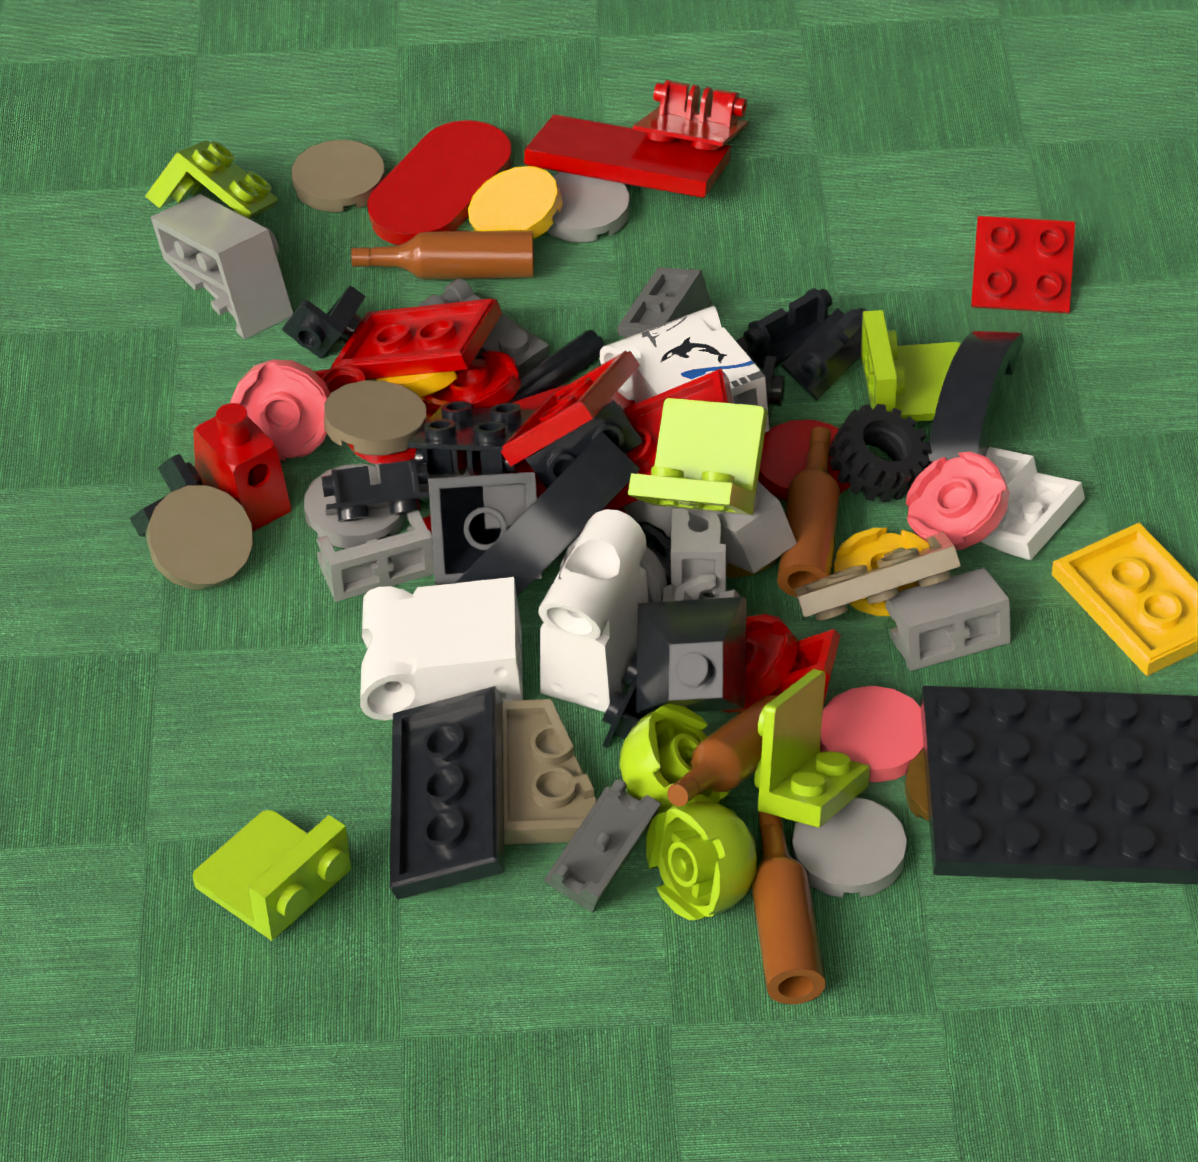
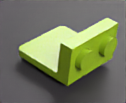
(275, 870)

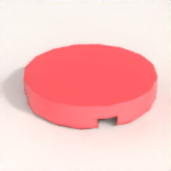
(285, 404)
(958, 497)
(874, 729)

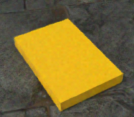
(1135, 596)

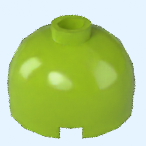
(661, 753)
(702, 858)

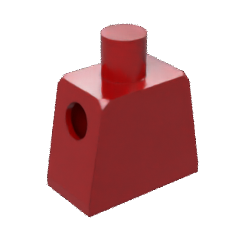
(233, 454)

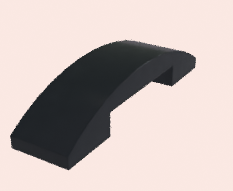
(971, 393)
(556, 516)

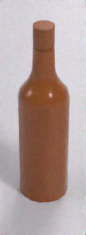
(457, 255)
(812, 518)
(723, 757)
(786, 920)

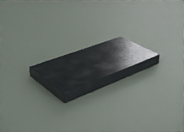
(447, 793)

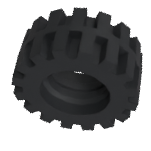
(891, 435)

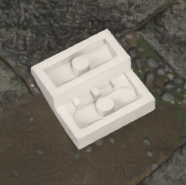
(1035, 504)

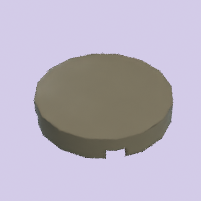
(337, 175)
(374, 416)
(199, 537)

